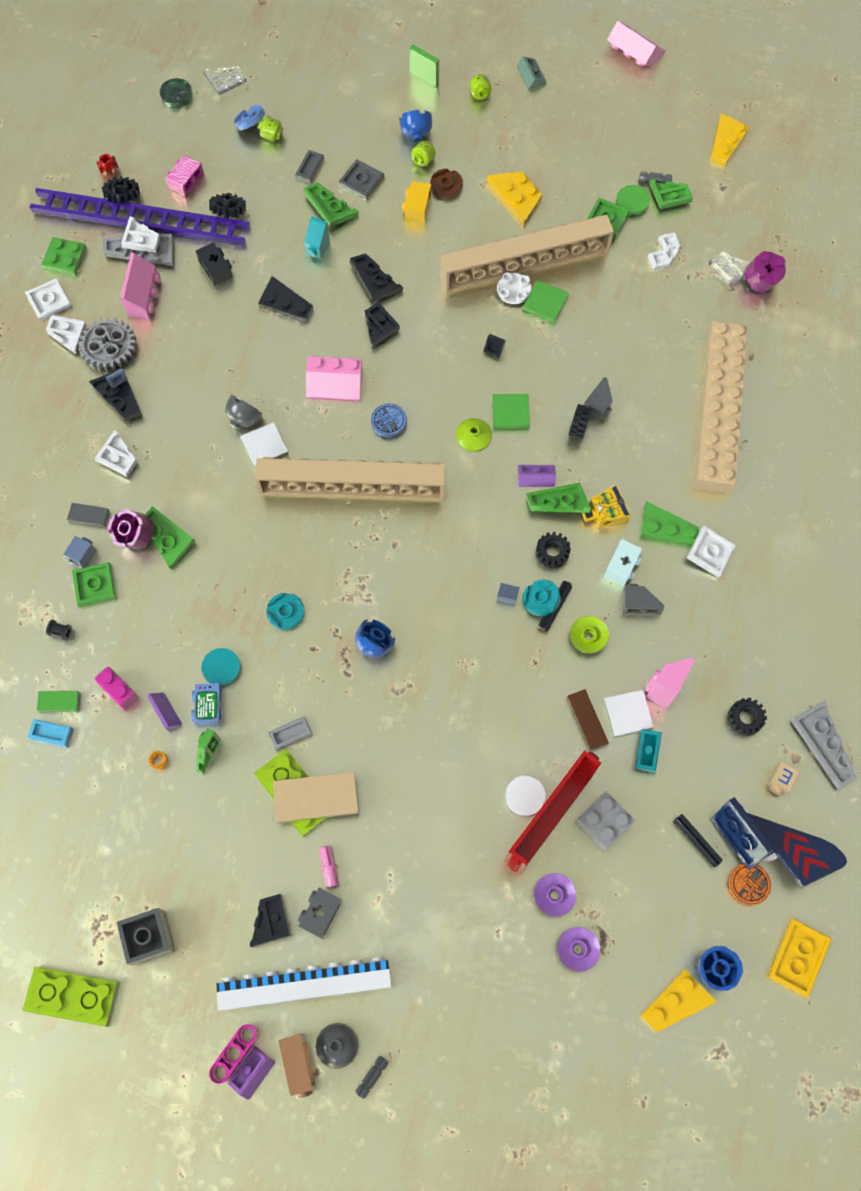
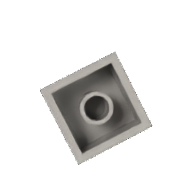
(605, 821)

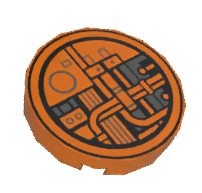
(749, 886)

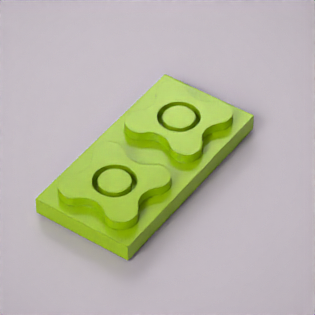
(282, 768)
(70, 996)

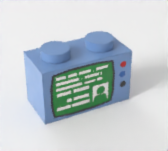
(207, 705)

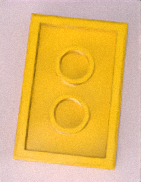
(799, 957)

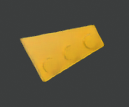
(678, 1001)

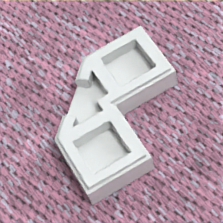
(664, 258)

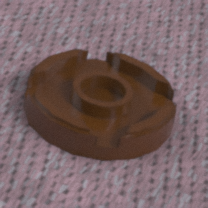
(446, 184)

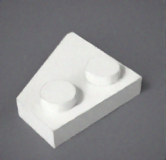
(140, 237)
(66, 331)
(116, 455)

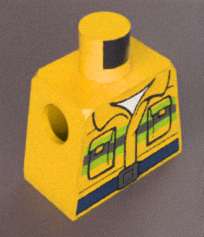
(608, 508)

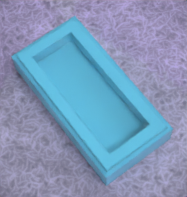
(50, 733)

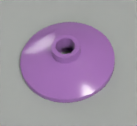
(555, 883)
(587, 941)

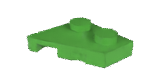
(670, 193)
(206, 748)

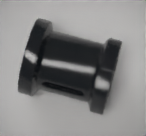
(58, 630)

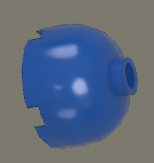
(416, 124)
(374, 639)
(720, 968)

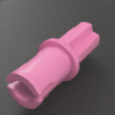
(328, 867)

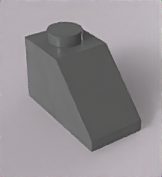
(600, 401)
(640, 600)

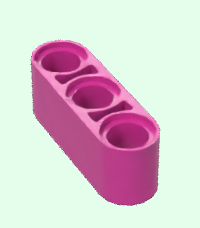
(224, 1058)

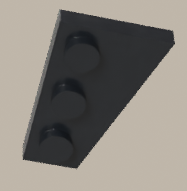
(374, 280)
(284, 301)
(119, 398)

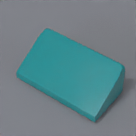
(648, 751)

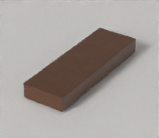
(587, 720)

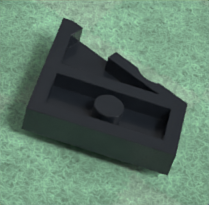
(379, 323)
(271, 921)

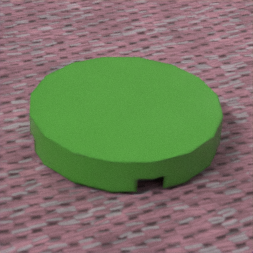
(633, 198)

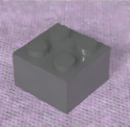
(145, 936)

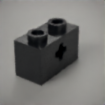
(214, 264)

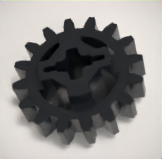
(120, 190)
(227, 205)

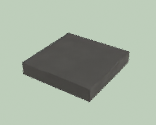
(361, 179)

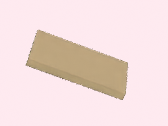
(315, 797)

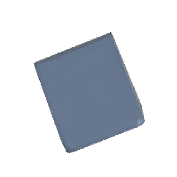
(116, 378)
(507, 594)

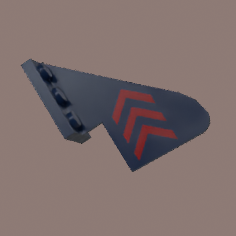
(757, 838)

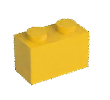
(417, 201)

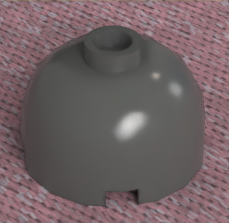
(241, 412)
(337, 1045)

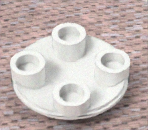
(514, 288)

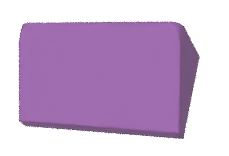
(536, 475)
(164, 711)
(251, 1073)

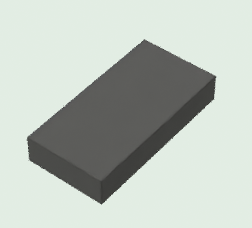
(309, 166)
(88, 515)

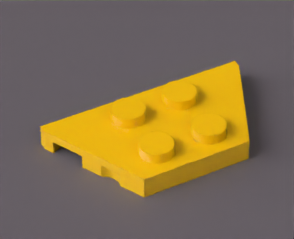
(516, 192)

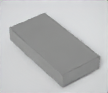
(290, 733)

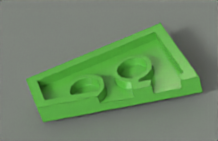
(559, 499)
(168, 537)

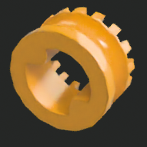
(154, 755)

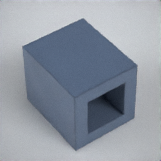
(80, 551)

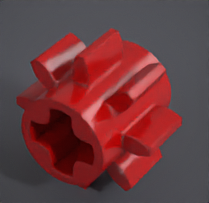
(107, 164)

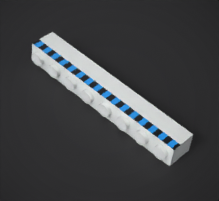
(303, 985)

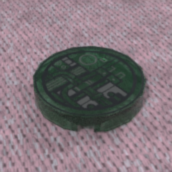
(176, 92)

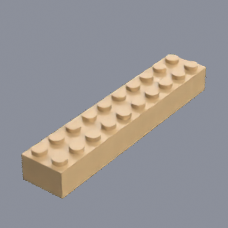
(526, 253)
(721, 408)
(350, 479)

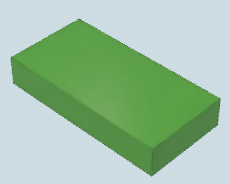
(58, 701)

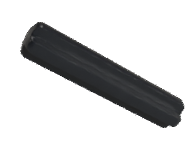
(547, 620)
(698, 840)

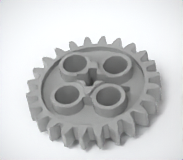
(105, 338)

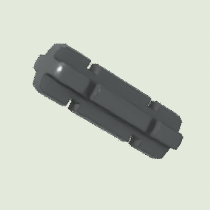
(643, 177)
(371, 1077)

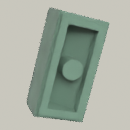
(530, 72)

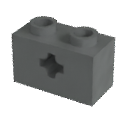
(330, 906)

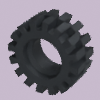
(580, 421)
(557, 540)
(752, 706)

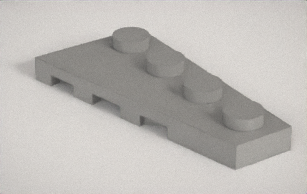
(164, 255)
(820, 735)

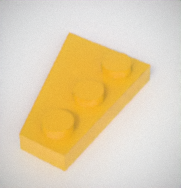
(728, 137)

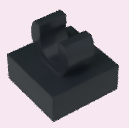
(494, 345)

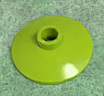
(473, 441)
(592, 626)

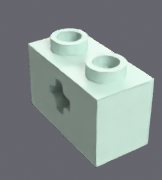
(626, 553)

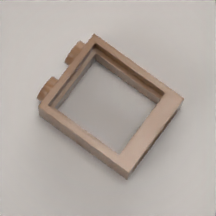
(297, 1065)

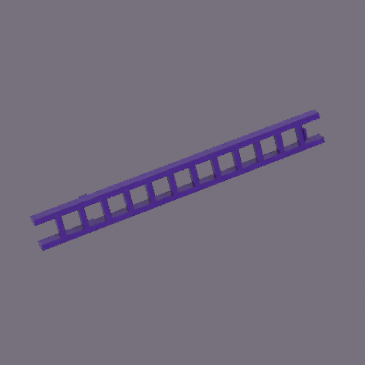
(138, 208)

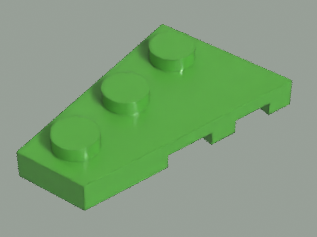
(328, 206)
(667, 527)

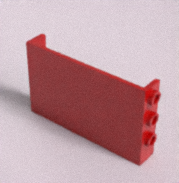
(552, 812)

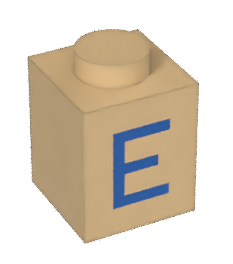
(782, 779)

